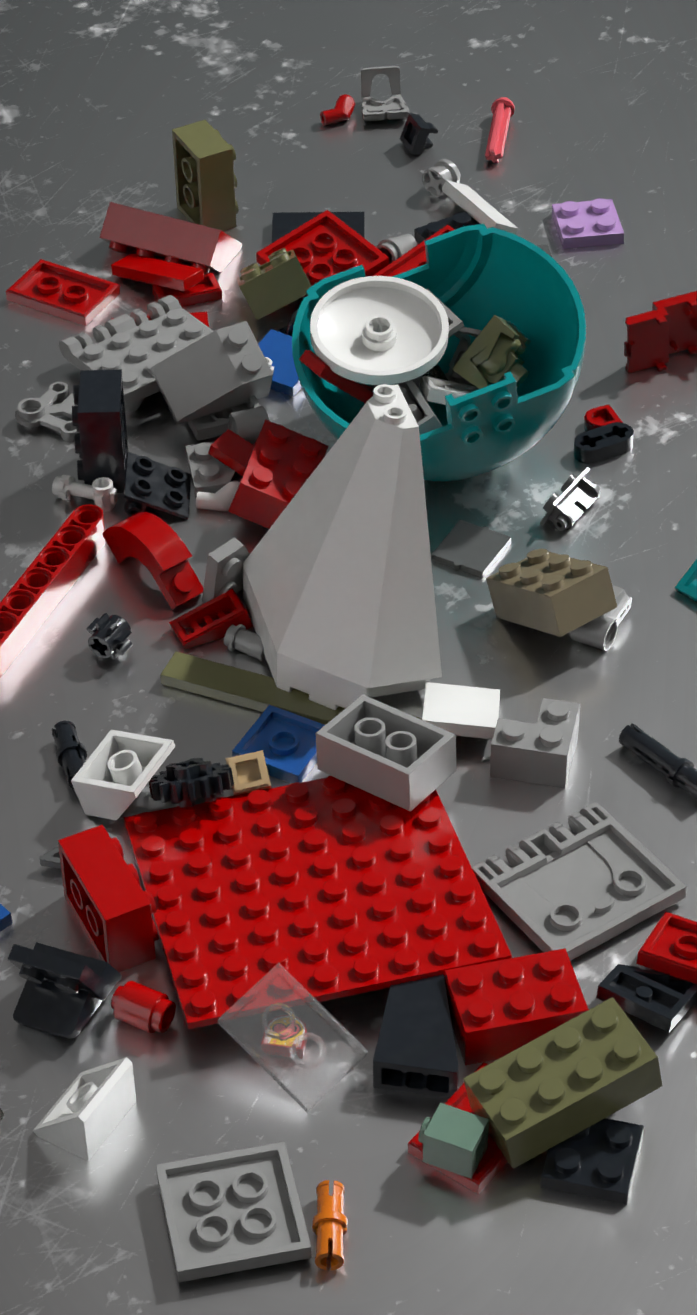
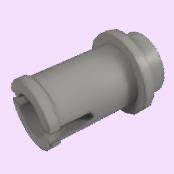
(244, 641)

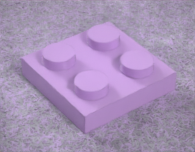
(587, 223)

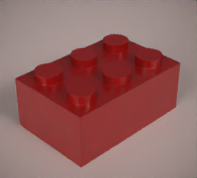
(275, 473)
(108, 898)
(511, 1002)

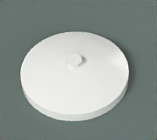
(379, 330)

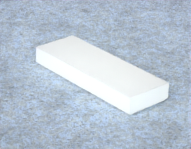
(477, 207)

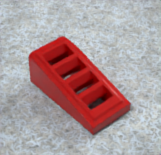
(225, 607)

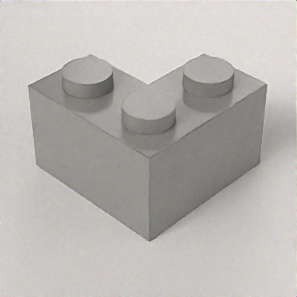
(537, 751)

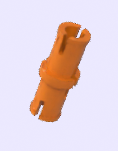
(329, 1225)

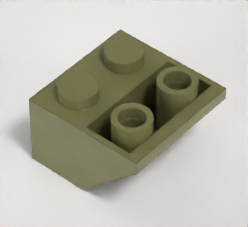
(273, 283)

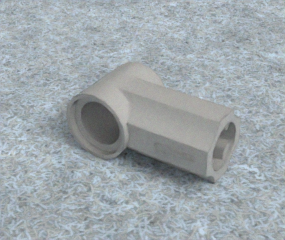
(602, 630)

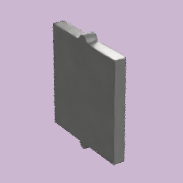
(471, 548)

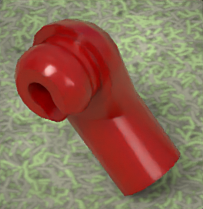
(341, 112)

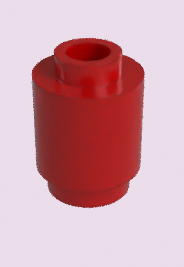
(143, 1007)

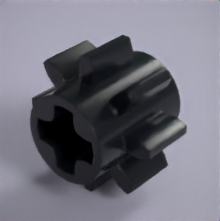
(109, 636)

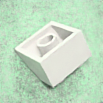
(119, 772)

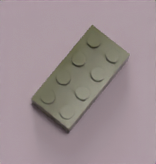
(563, 1082)

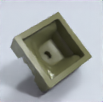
(494, 354)

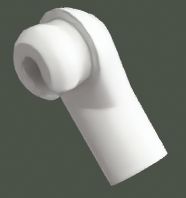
(217, 501)

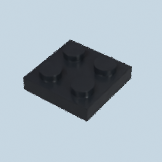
(596, 1161)

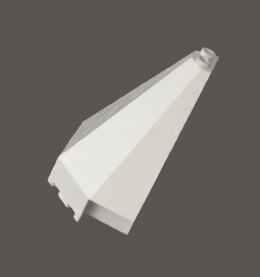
(348, 568)

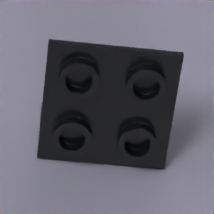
(155, 486)

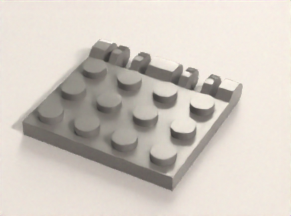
(136, 344)
(579, 886)

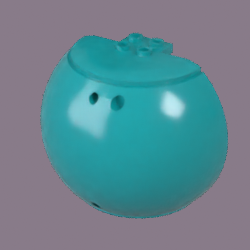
(477, 277)

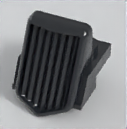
(60, 988)

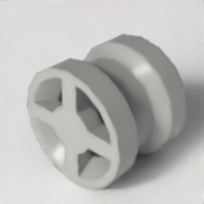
(435, 177)

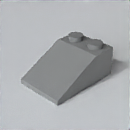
(214, 373)

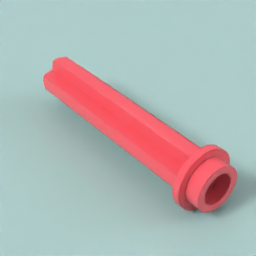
(502, 111)

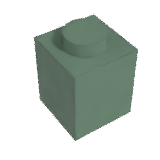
(454, 1140)

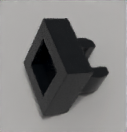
(416, 134)

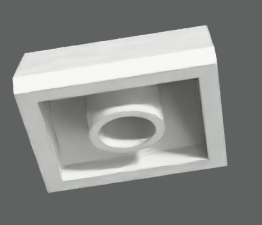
(90, 1109)

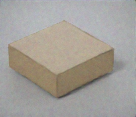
(249, 772)

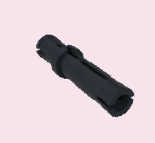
(679, 771)

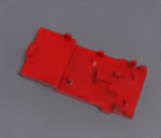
(661, 332)

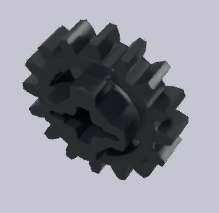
(191, 782)

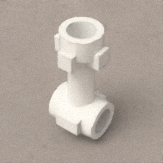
(100, 491)

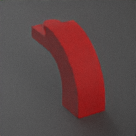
(160, 551)

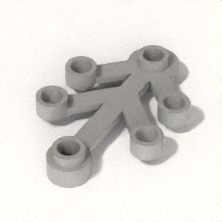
(37, 412)

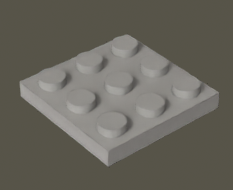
(232, 1211)

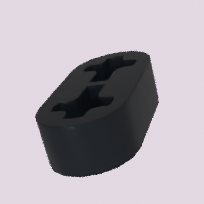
(603, 443)

